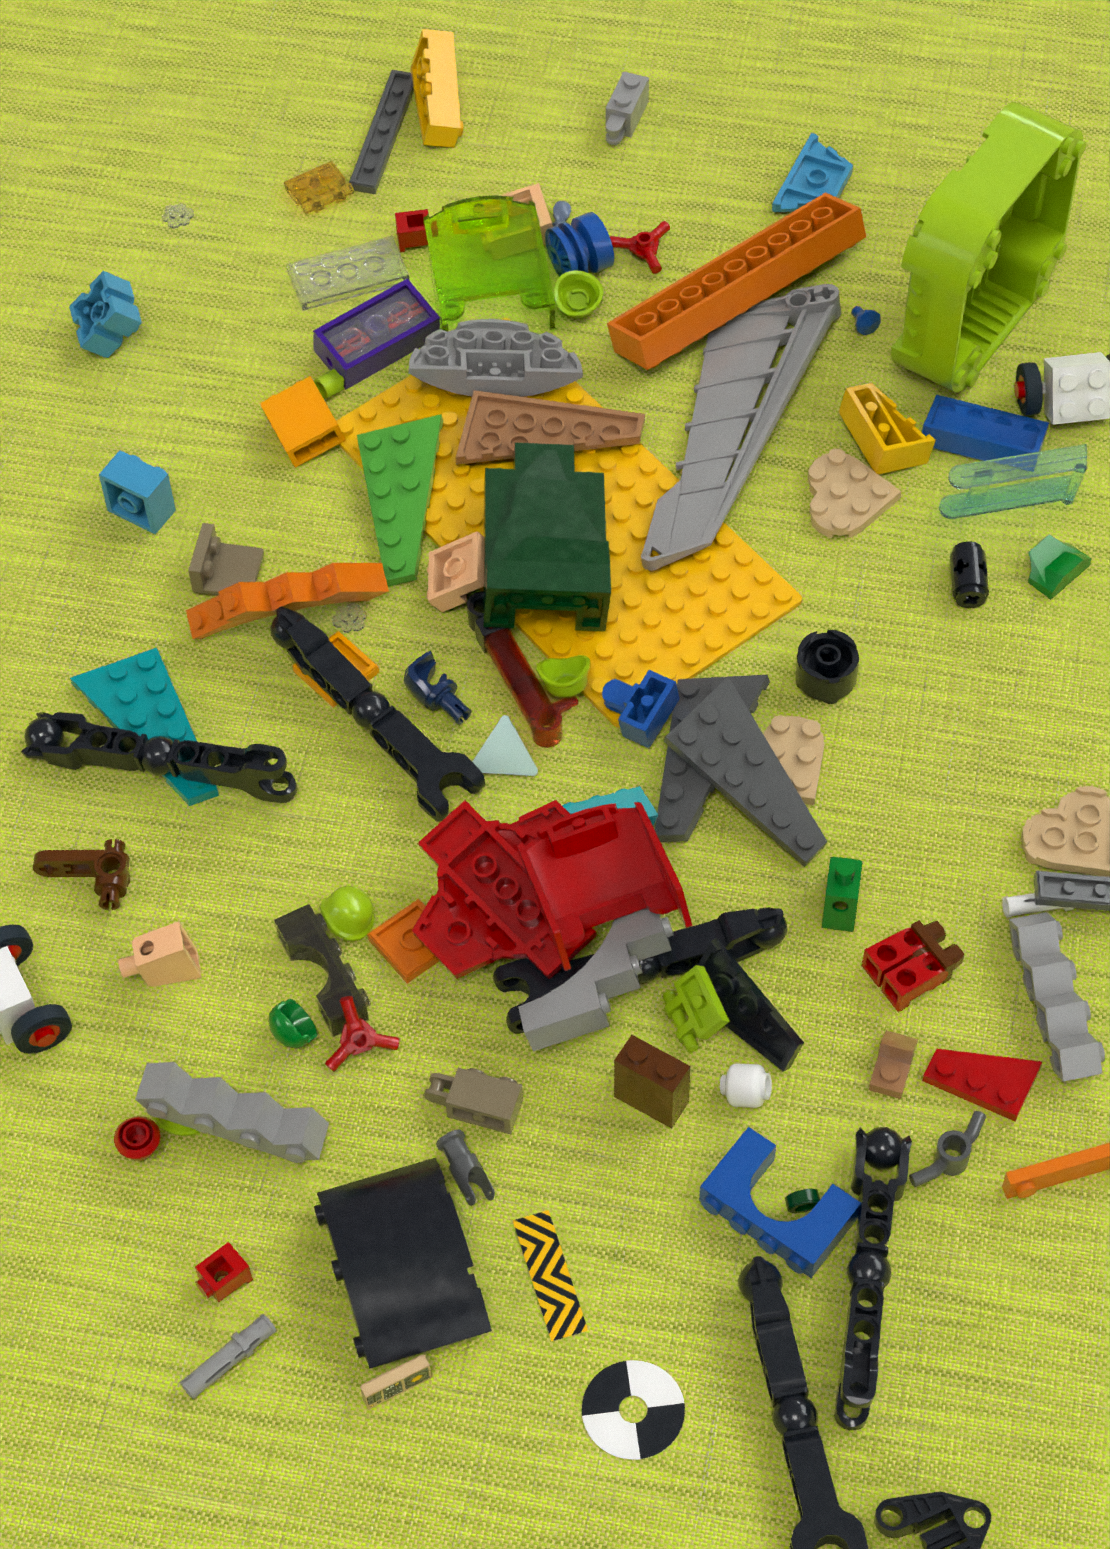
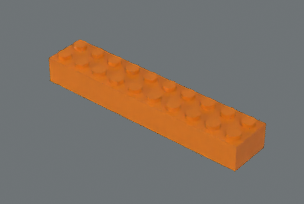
(736, 280)

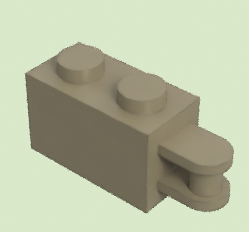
(477, 1098)

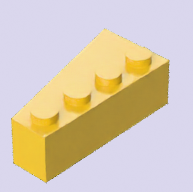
(437, 88)

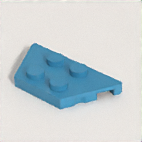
(813, 173)

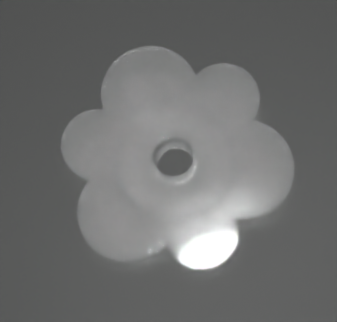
(177, 215)
(349, 618)

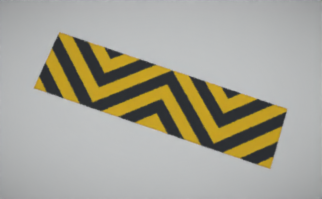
(550, 1276)

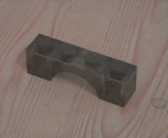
(305, 938)

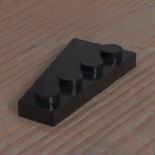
(749, 1010)

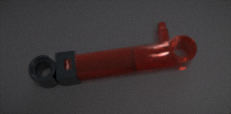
(519, 677)

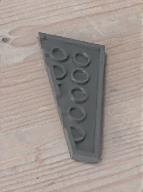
(735, 757)
(682, 786)

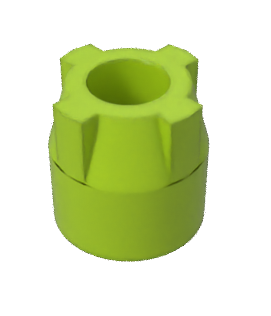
(329, 384)

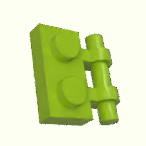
(702, 1005)

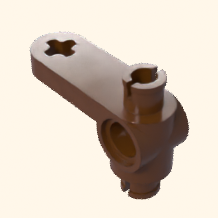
(90, 864)

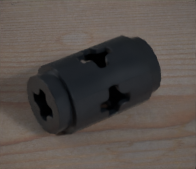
(969, 574)

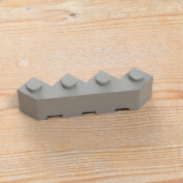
(1060, 1010)
(242, 1118)

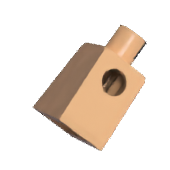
(162, 957)

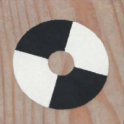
(628, 1439)

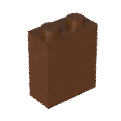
(651, 1081)

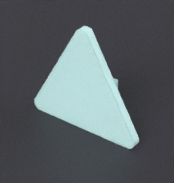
(505, 752)

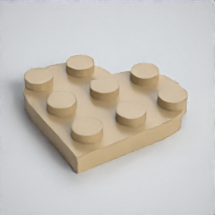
(847, 494)
(800, 751)
(1072, 835)

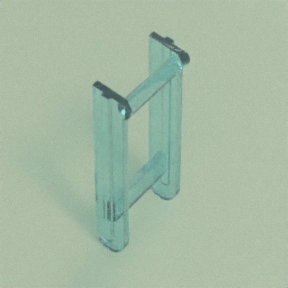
(982, 474)

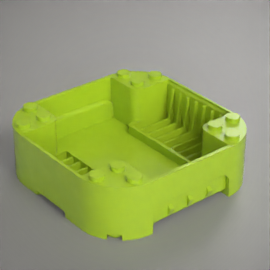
(987, 245)

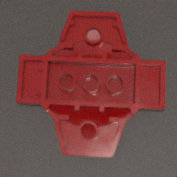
(485, 895)

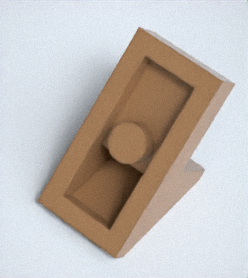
(893, 1064)

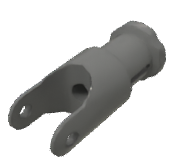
(464, 1166)

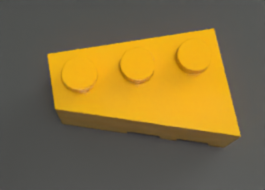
(882, 432)

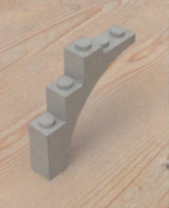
(583, 1000)

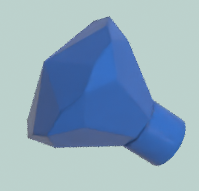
(866, 320)

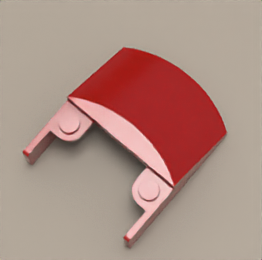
(598, 870)

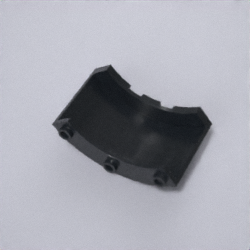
(402, 1262)

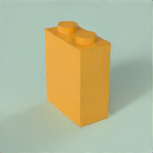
(302, 421)

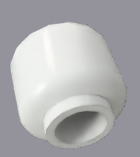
(746, 1085)

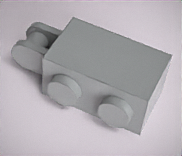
(626, 107)

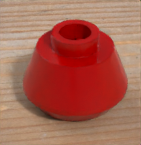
(137, 1138)

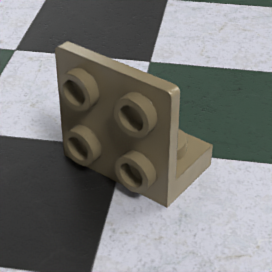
(221, 564)

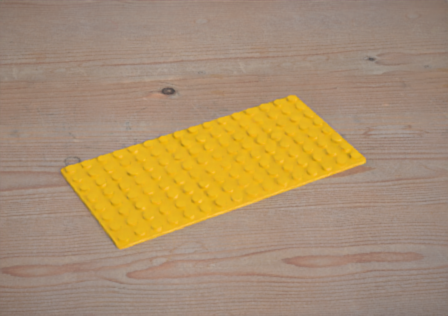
(657, 619)

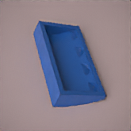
(982, 430)

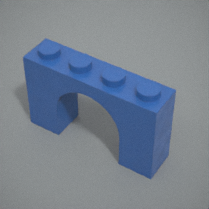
(800, 1242)

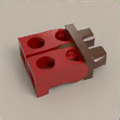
(911, 962)

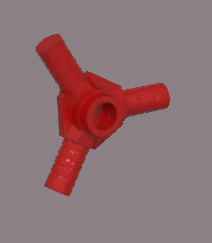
(644, 245)
(357, 1036)

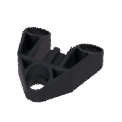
(929, 1509)

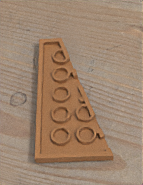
(502, 420)

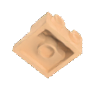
(455, 571)

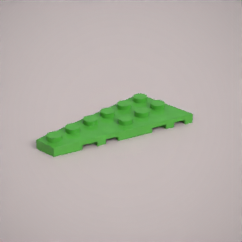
(399, 486)

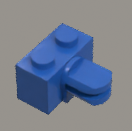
(642, 706)

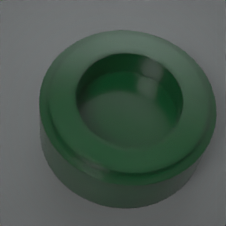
(802, 1200)

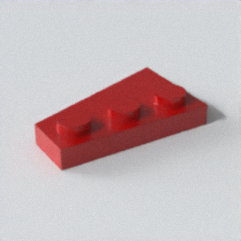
(983, 1079)

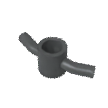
(955, 1141)

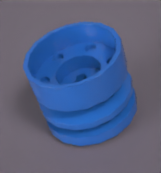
(580, 246)

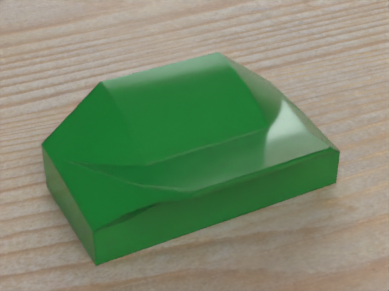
(1055, 565)

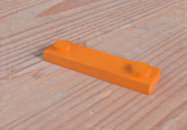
(1029, 1179)

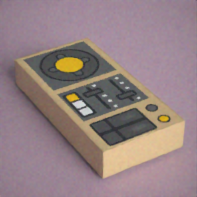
(395, 1381)

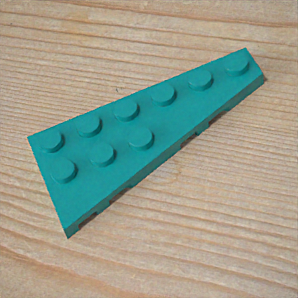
(142, 699)

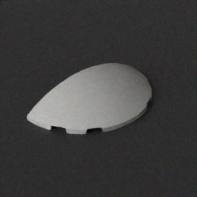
(494, 359)

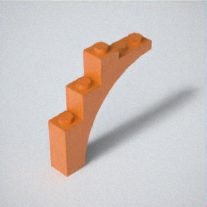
(292, 590)

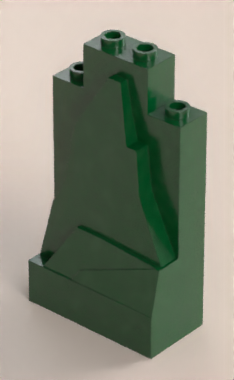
(545, 539)

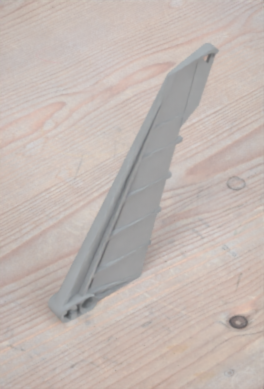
(729, 385)

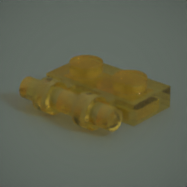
(318, 188)

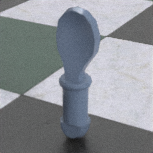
(561, 212)

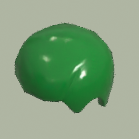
(291, 1024)

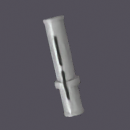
(228, 1356)

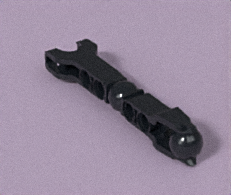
(371, 710)
(239, 768)
(740, 932)
(869, 1268)
(795, 1415)

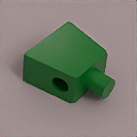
(843, 886)

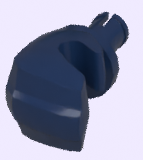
(434, 696)

